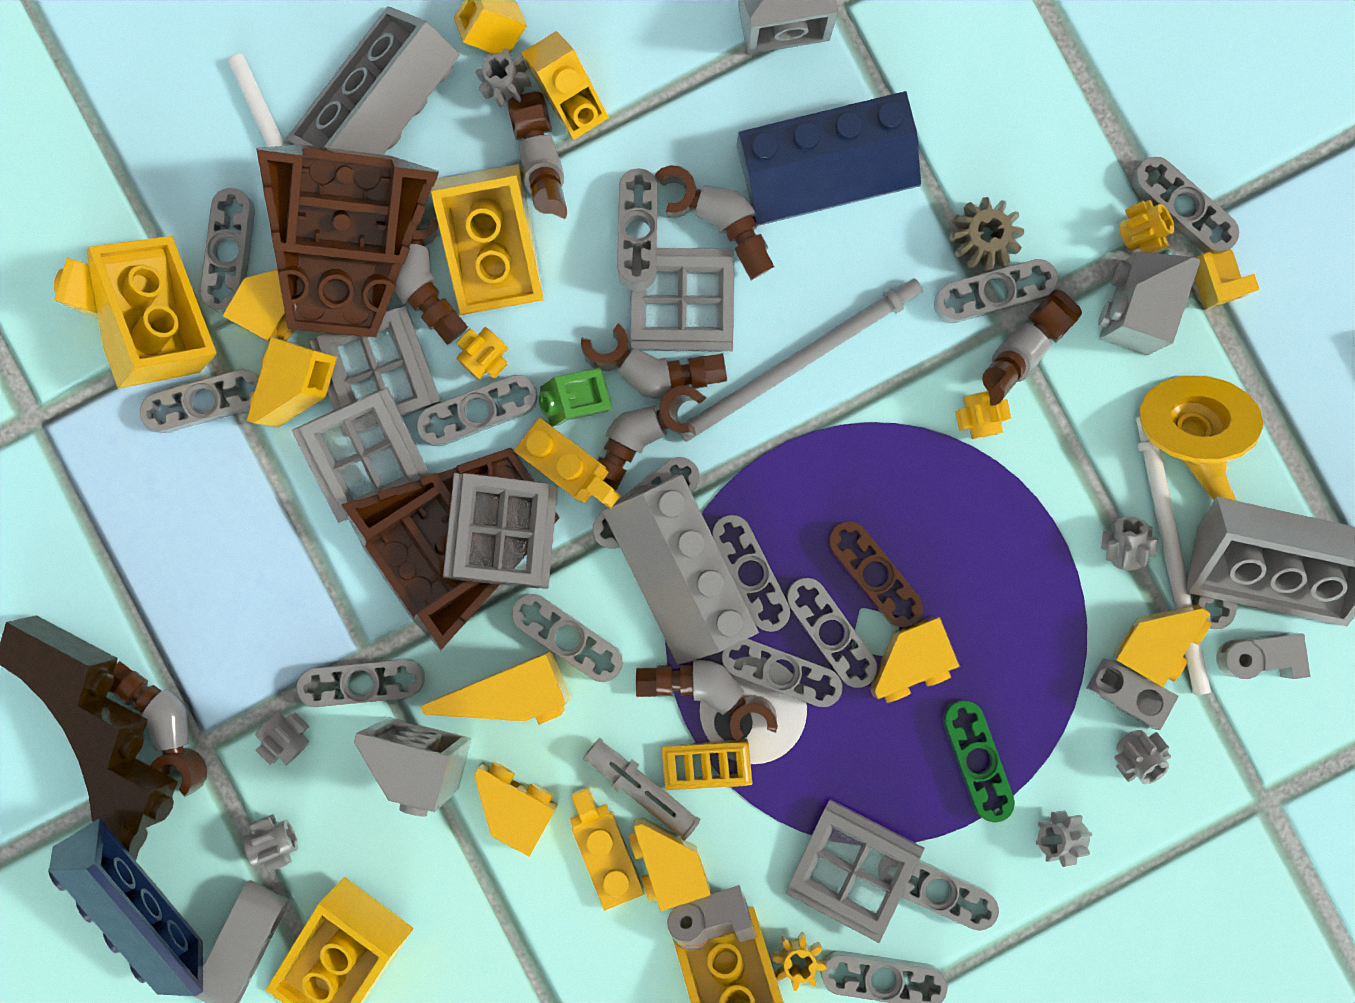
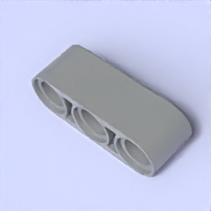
(241, 943)

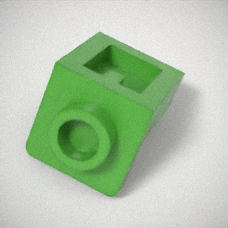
(574, 396)

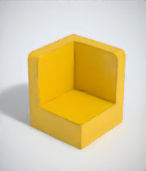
(490, 24)
(1221, 281)

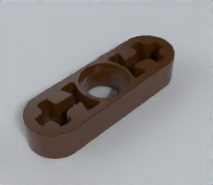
(887, 606)

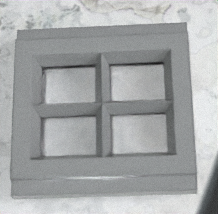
(687, 303)
(372, 363)
(360, 450)
(500, 531)
(854, 870)

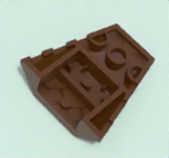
(340, 232)
(407, 540)

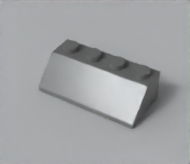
(378, 87)
(1275, 561)
(680, 570)
(414, 763)

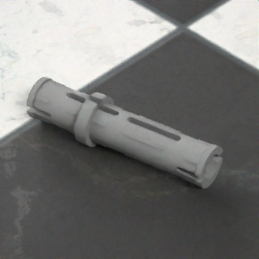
(681, 821)

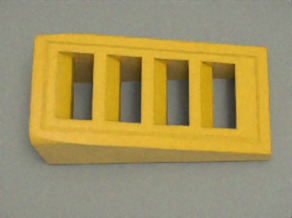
(725, 779)

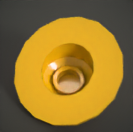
(1203, 425)

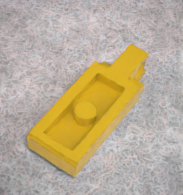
(566, 464)
(604, 851)

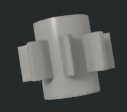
(503, 77)
(1129, 543)
(282, 738)
(1142, 757)
(1063, 838)
(270, 843)

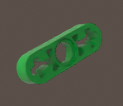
(1001, 786)

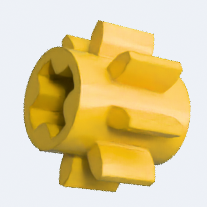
(1146, 227)
(482, 353)
(981, 417)
(793, 971)

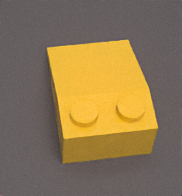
(488, 239)
(147, 312)
(515, 694)
(340, 949)
(730, 970)

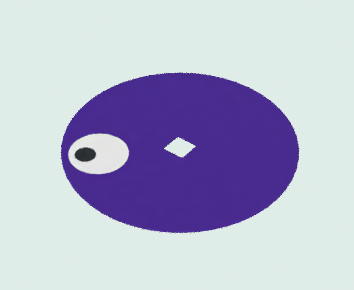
(976, 557)

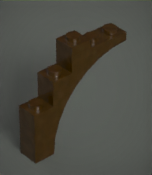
(104, 735)

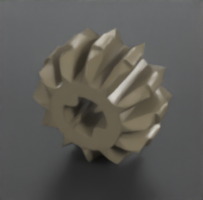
(970, 234)

